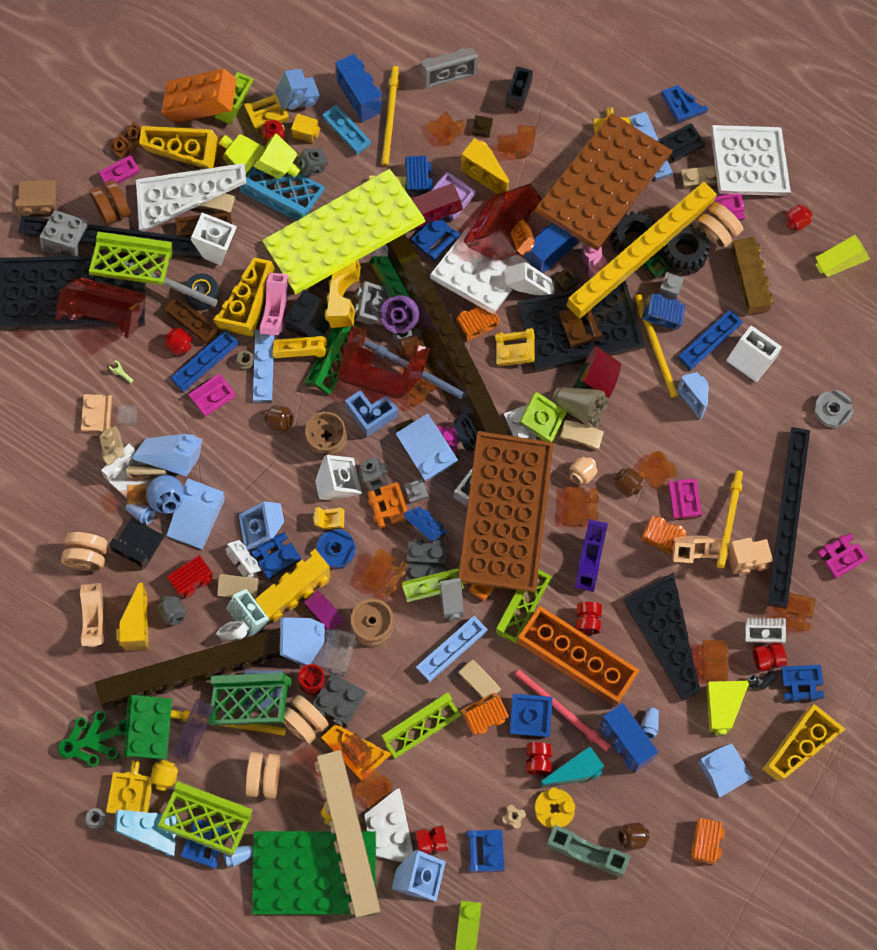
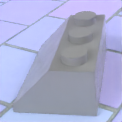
(449, 67)

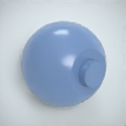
(165, 494)

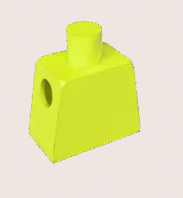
(241, 151)
(277, 158)

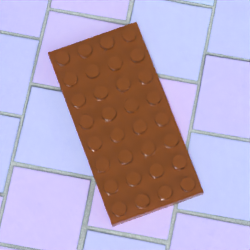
(603, 181)
(506, 512)

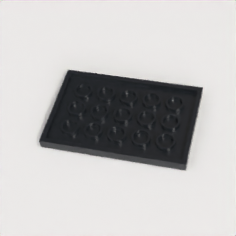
(612, 315)

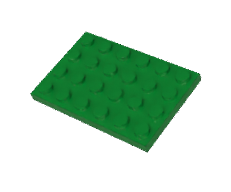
(302, 872)

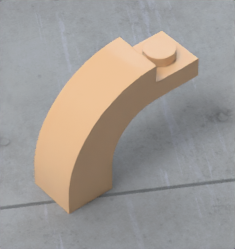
(691, 547)
(93, 615)

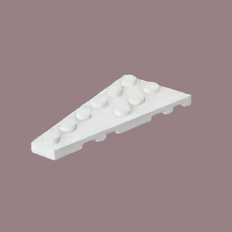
(173, 194)

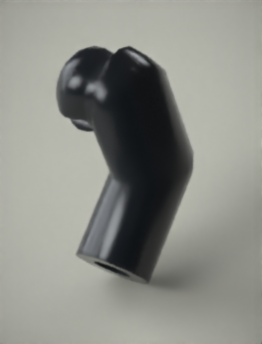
(761, 683)

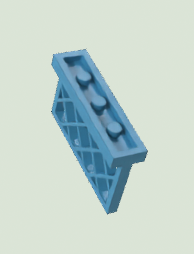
(275, 199)

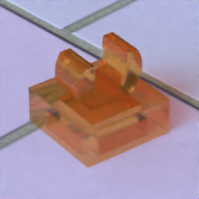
(136, 494)

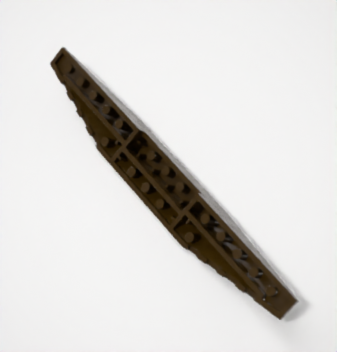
(447, 354)

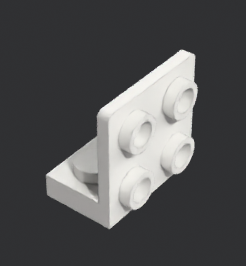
(117, 475)

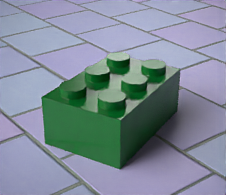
(147, 727)

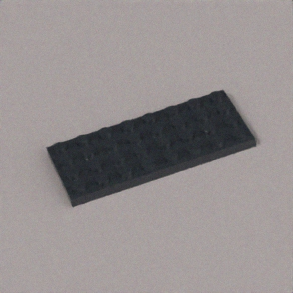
(33, 285)

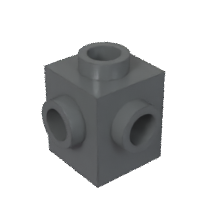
(312, 161)
(373, 474)

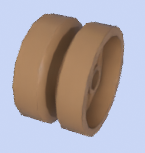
(372, 634)

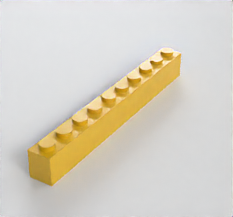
(641, 250)

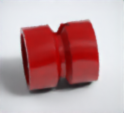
(589, 614)
(767, 657)
(311, 679)
(538, 758)
(431, 840)

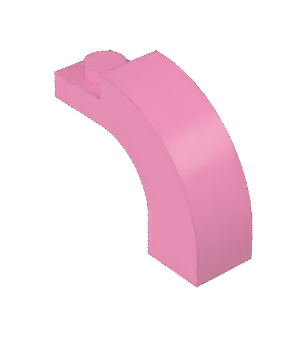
(276, 304)

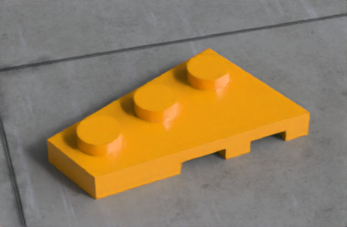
(334, 740)

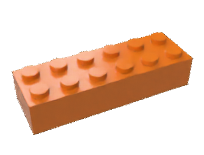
(578, 656)

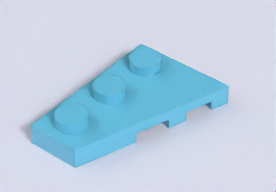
(144, 828)

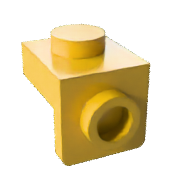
(329, 518)

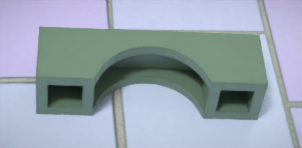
(599, 857)

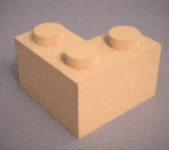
(749, 556)

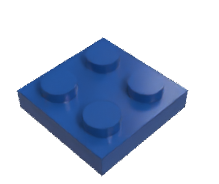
(531, 715)

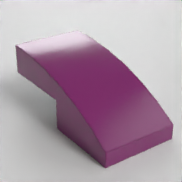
(323, 610)

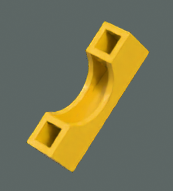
(340, 310)

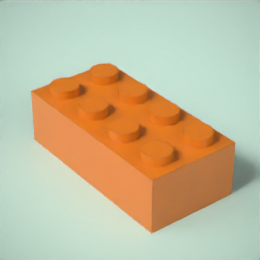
(199, 95)

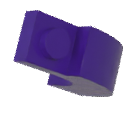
(591, 555)

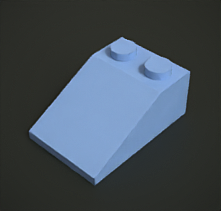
(427, 447)
(170, 452)
(196, 515)

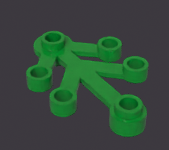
(91, 740)

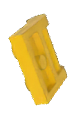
(272, 112)
(515, 353)

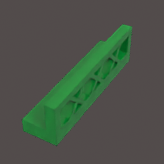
(323, 365)

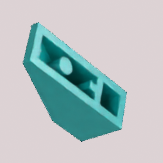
(577, 770)

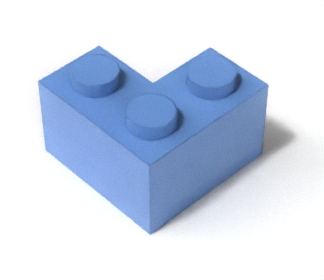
(296, 90)
(371, 417)

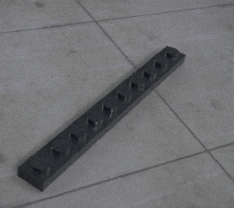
(181, 245)
(788, 518)

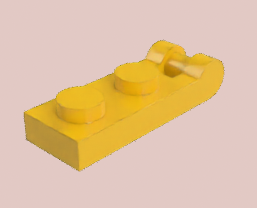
(299, 347)

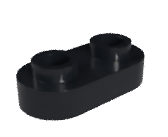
(466, 432)

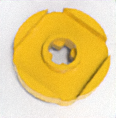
(566, 808)

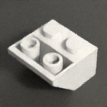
(754, 354)

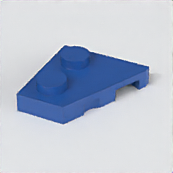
(682, 104)

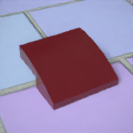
(601, 372)

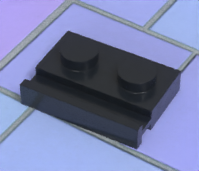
(683, 142)

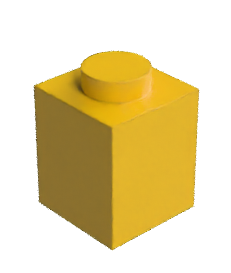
(305, 128)

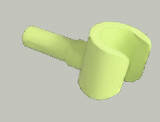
(119, 371)

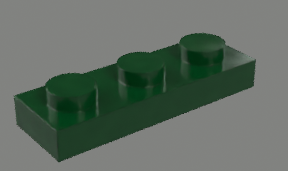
(388, 276)

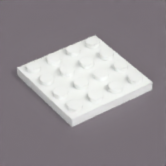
(750, 160)
(475, 275)

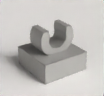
(416, 491)

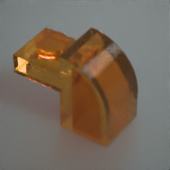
(522, 145)

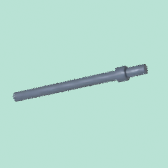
(382, 352)

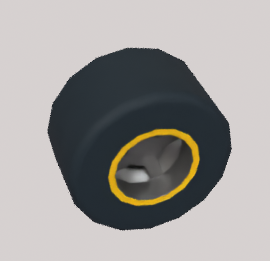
(204, 284)

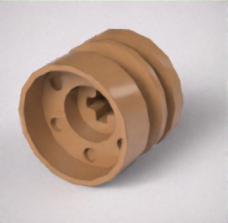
(326, 424)

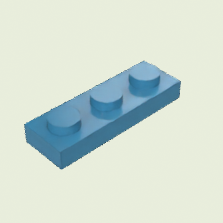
(346, 129)

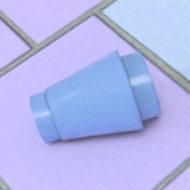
(141, 512)
(650, 723)
(242, 854)

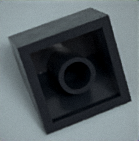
(307, 316)

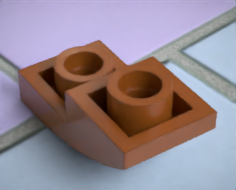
(127, 142)

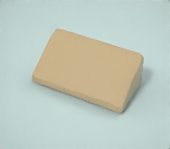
(144, 472)
(230, 585)

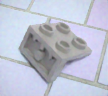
(62, 234)

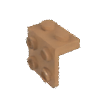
(36, 198)

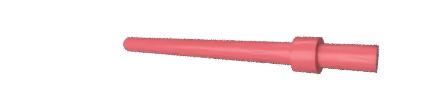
(592, 735)

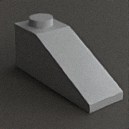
(451, 599)

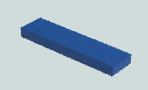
(710, 340)
(204, 361)

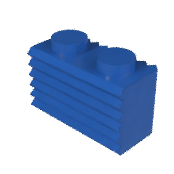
(417, 175)
(663, 311)

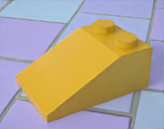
(482, 166)
(134, 623)

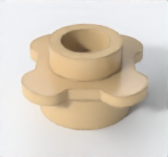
(511, 810)

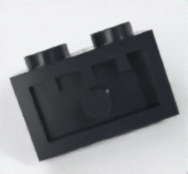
(137, 543)

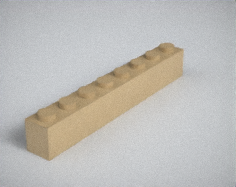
(348, 834)

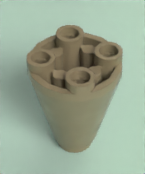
(582, 403)

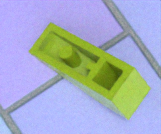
(242, 87)
(468, 925)

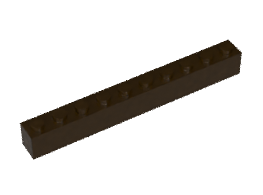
(189, 668)

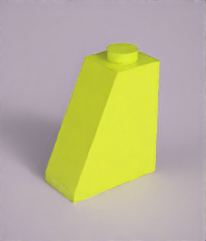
(842, 256)
(723, 704)

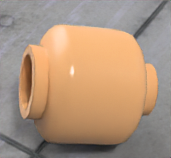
(583, 470)

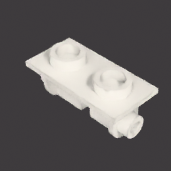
(238, 553)

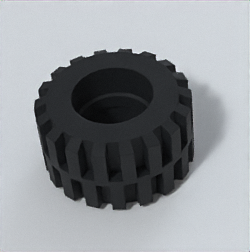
(629, 223)
(687, 263)

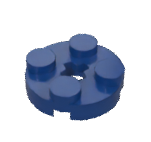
(333, 538)

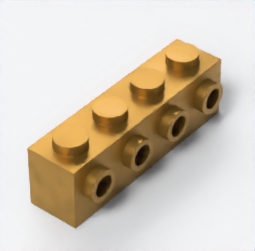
(751, 275)

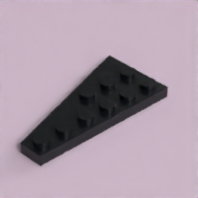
(663, 625)

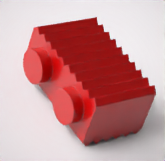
(190, 577)

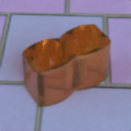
(714, 660)
(357, 751)

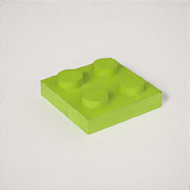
(542, 417)

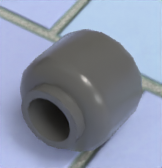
(171, 610)

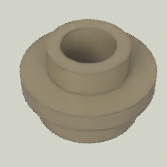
(245, 355)

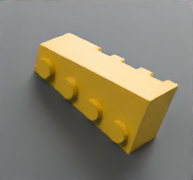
(184, 145)
(246, 303)
(294, 586)
(803, 741)

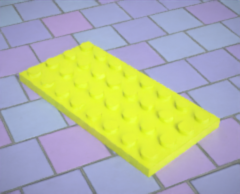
(343, 231)

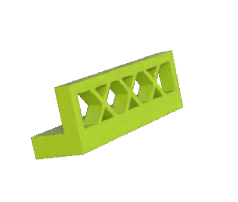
(514, 606)
(416, 719)

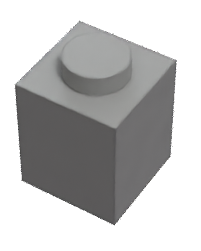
(671, 286)

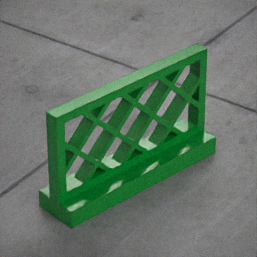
(253, 683)

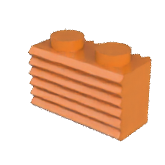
(476, 322)
(662, 534)
(484, 714)
(706, 841)

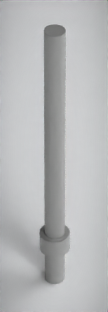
(177, 286)

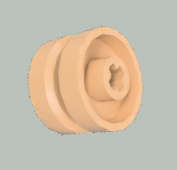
(719, 225)
(84, 551)
(304, 719)
(260, 775)

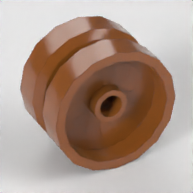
(112, 201)

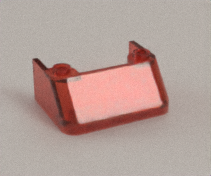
(497, 219)
(101, 302)
(357, 368)

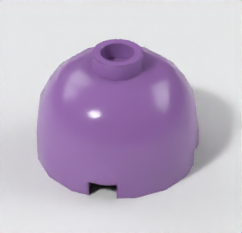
(399, 314)

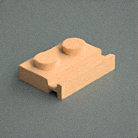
(96, 413)

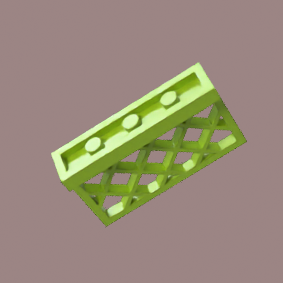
(132, 246)
(210, 803)

